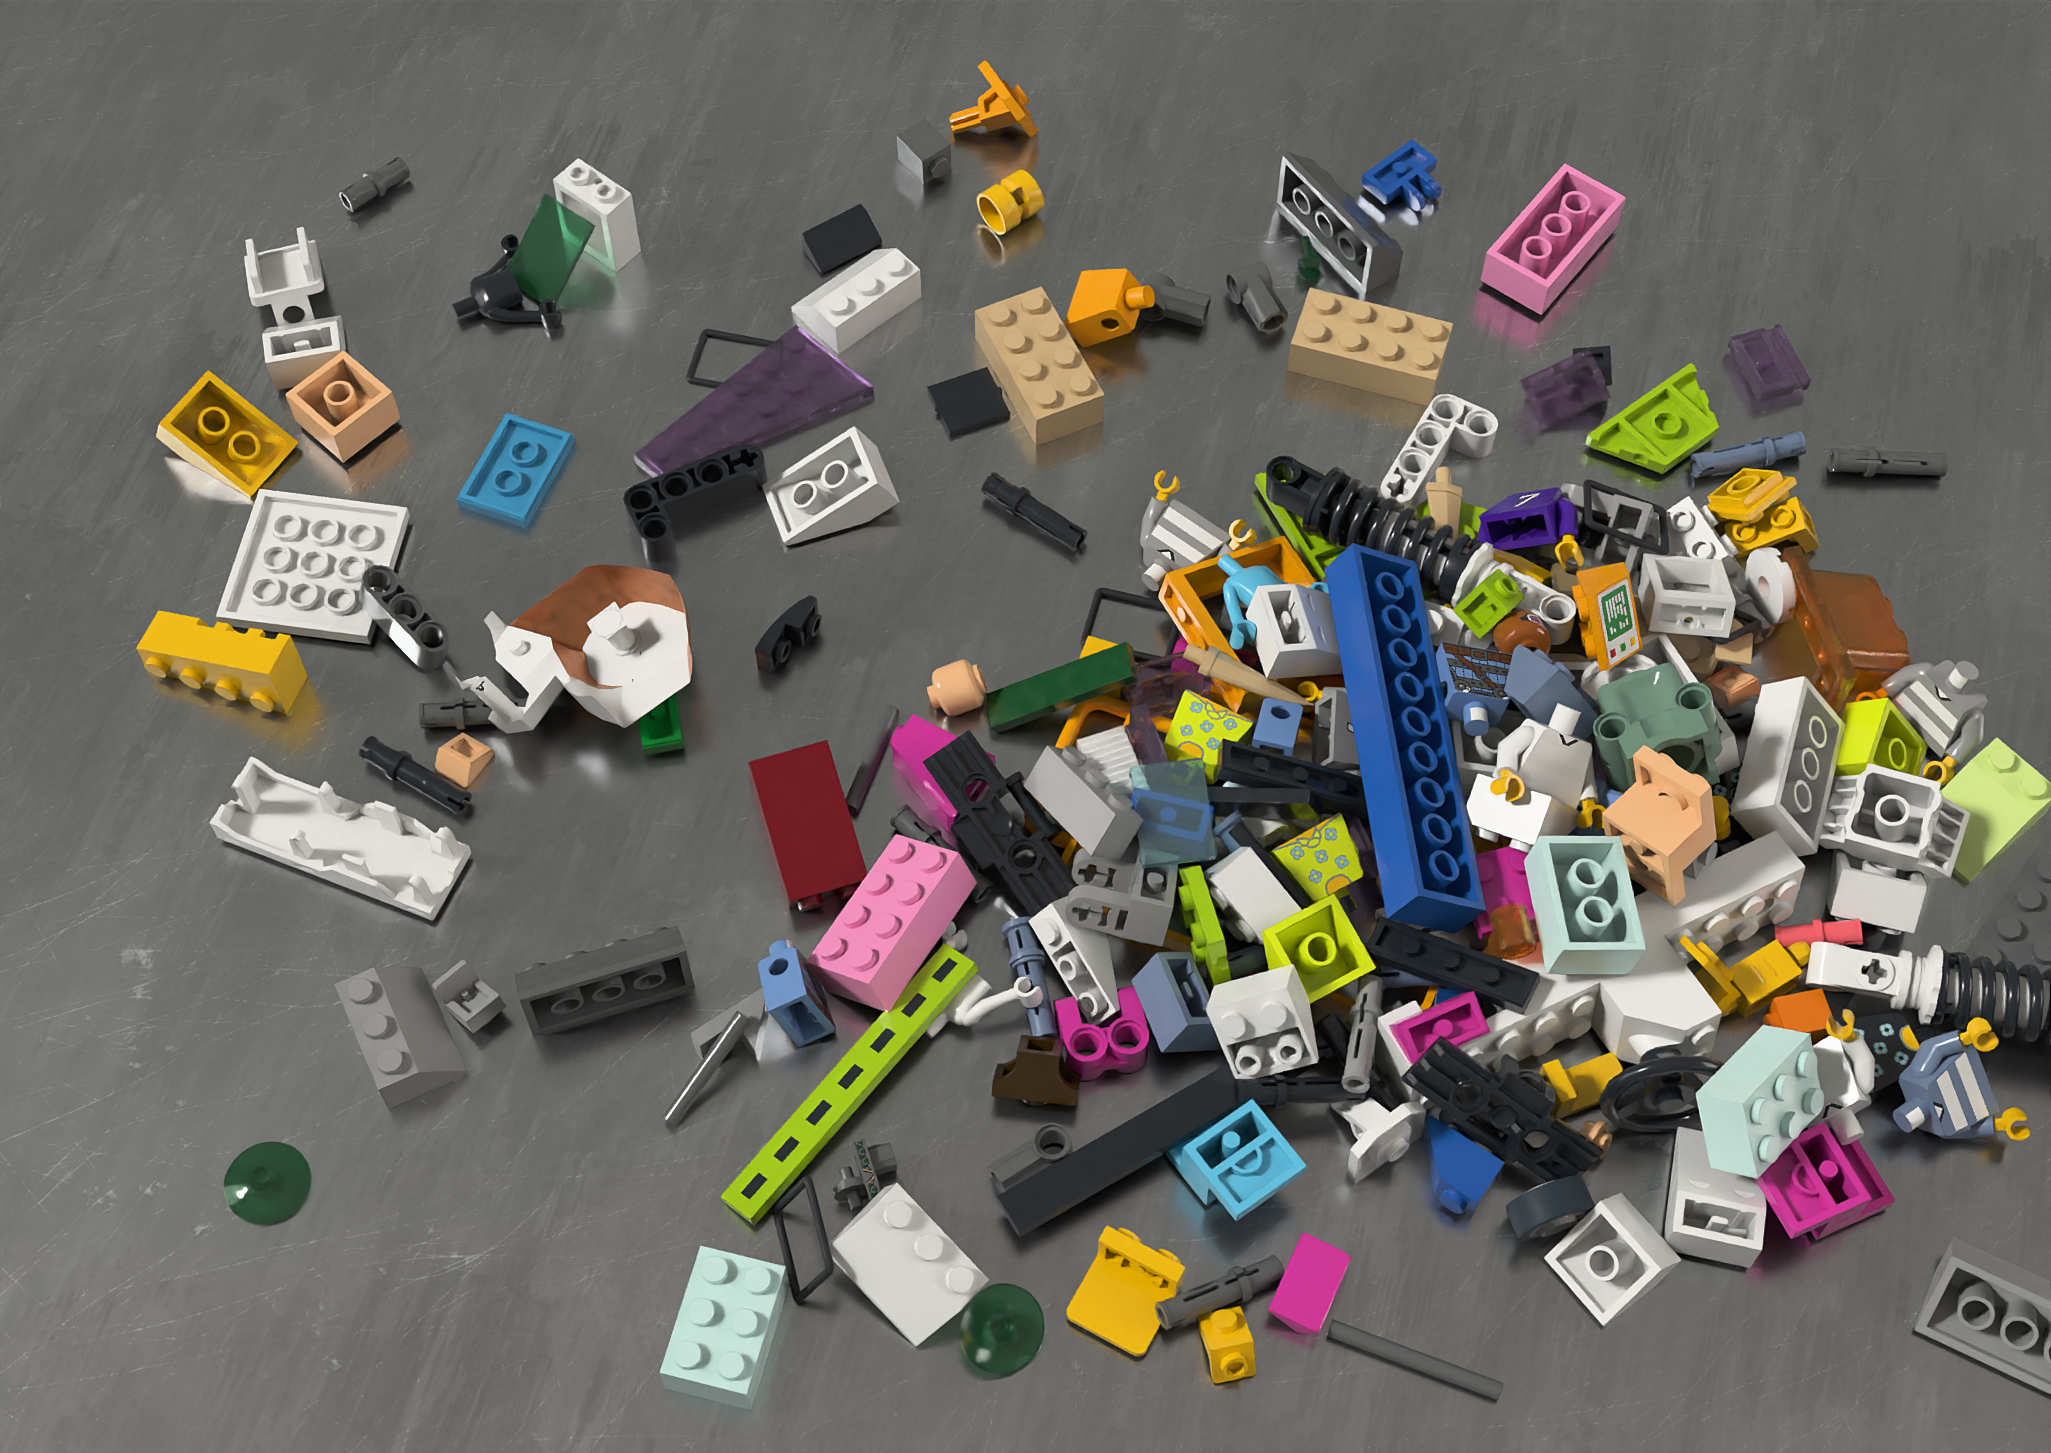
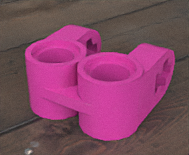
(1103, 1041)

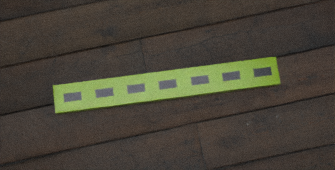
(848, 1084)

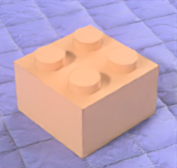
(343, 406)

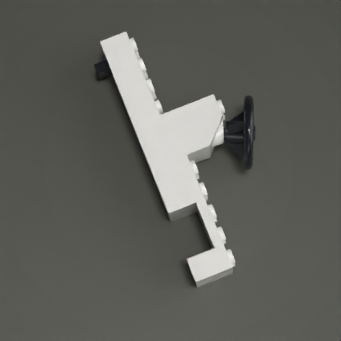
(1655, 1012)

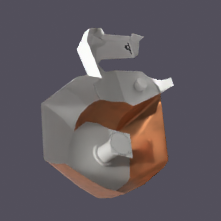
(613, 618)

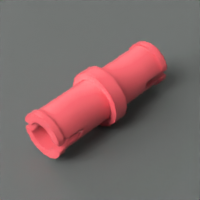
(1836, 932)

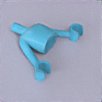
(1241, 587)

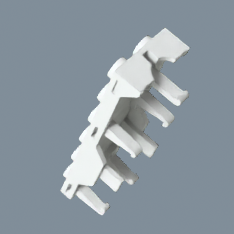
(342, 841)

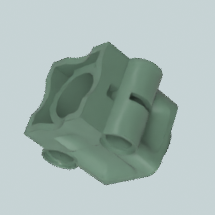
(1657, 712)

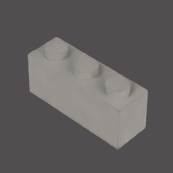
(1083, 802)

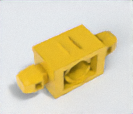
(1767, 975)

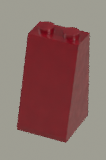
(807, 825)

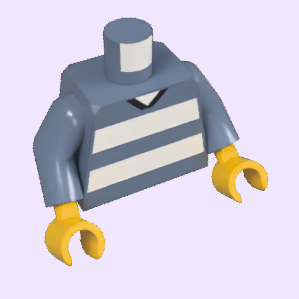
(1950, 1089)

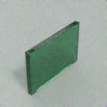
(550, 249)

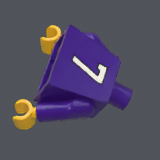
(1531, 521)

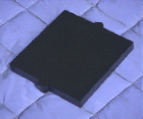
(968, 401)

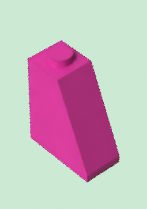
(912, 746)

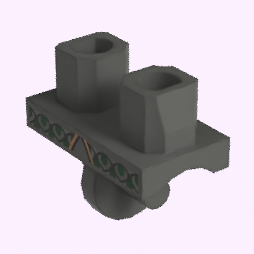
(870, 1163)

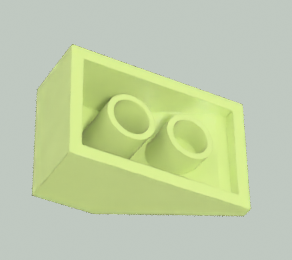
(2003, 801)

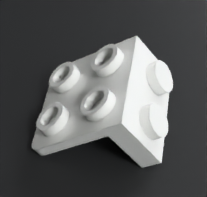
(1693, 535)

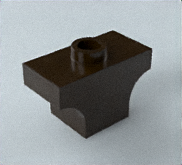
(1037, 1074)

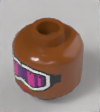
(1521, 628)

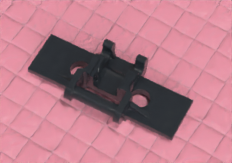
(990, 829)
(1506, 1104)

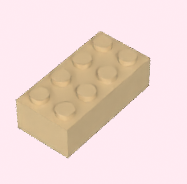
(1369, 346)
(1039, 366)

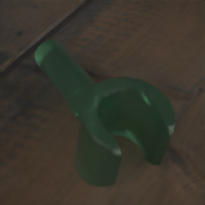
(1309, 264)

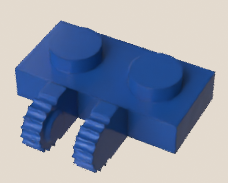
(1400, 172)

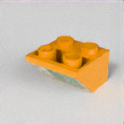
(1607, 614)

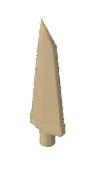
(1444, 500)
(1227, 669)

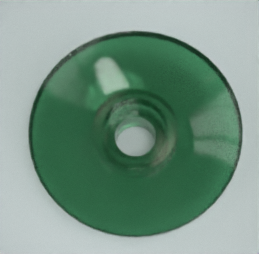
(275, 1198)
(1018, 1336)

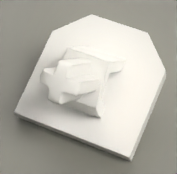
(1379, 1133)

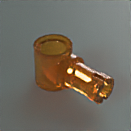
(1511, 933)

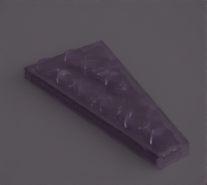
(758, 402)

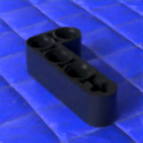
(736, 473)

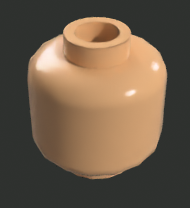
(957, 687)

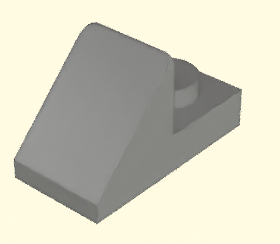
(753, 1035)

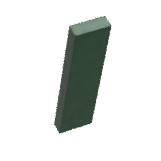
(1061, 687)

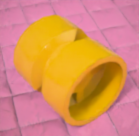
(1011, 201)

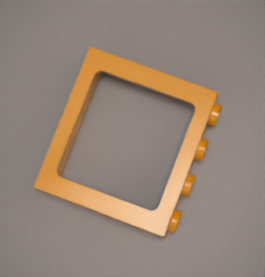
(1187, 586)

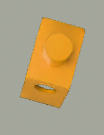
(1106, 305)

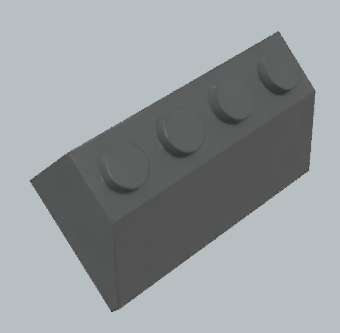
(1337, 223)
(604, 979)

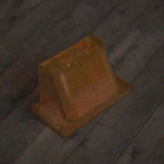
(1846, 630)

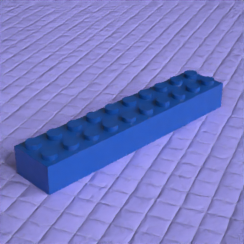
(1403, 741)

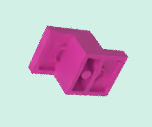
(1502, 883)
(1823, 1184)

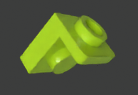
(1489, 603)

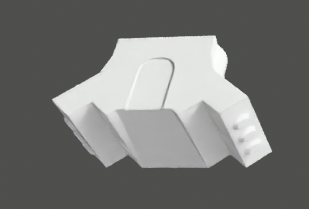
(1894, 821)

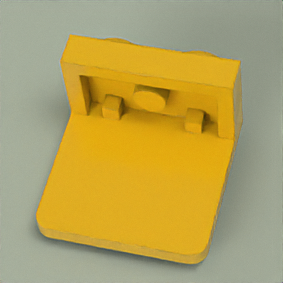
(1123, 1289)

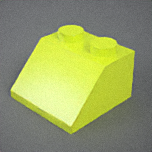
(1878, 736)
(1320, 947)

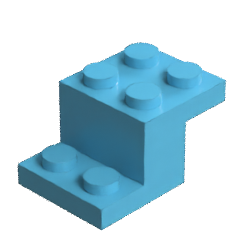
(1238, 1161)

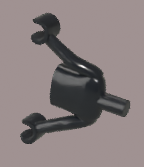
(498, 290)

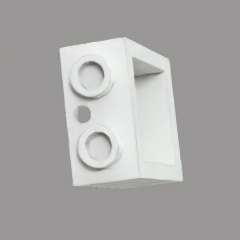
(604, 205)
(1703, 595)

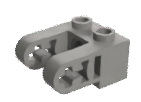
(1623, 515)
(1136, 897)

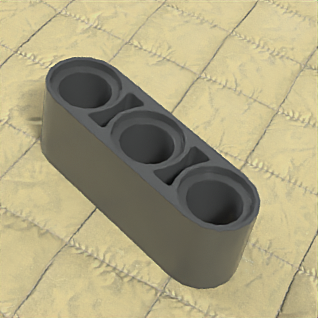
(405, 633)

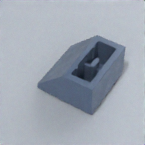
(1538, 686)
(1176, 1003)

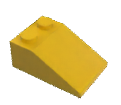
(225, 436)

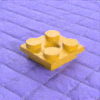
(1749, 494)

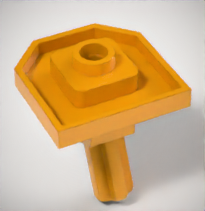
(996, 107)

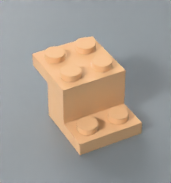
(1662, 823)

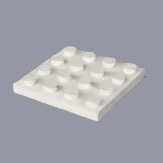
(307, 562)

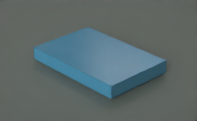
(516, 470)

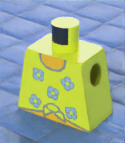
(1199, 730)
(1322, 862)

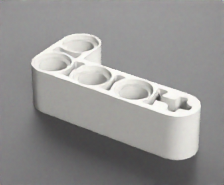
(1444, 425)

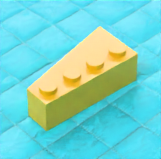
(224, 660)

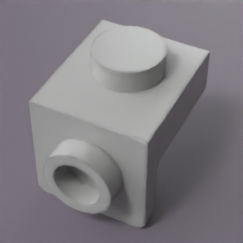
(468, 996)

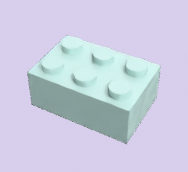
(1584, 905)
(1760, 1101)
(725, 1327)

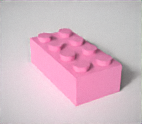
(1552, 239)
(892, 922)

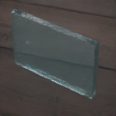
(1174, 812)

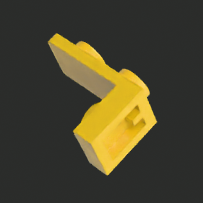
(1779, 523)
(1714, 975)
(1581, 1084)

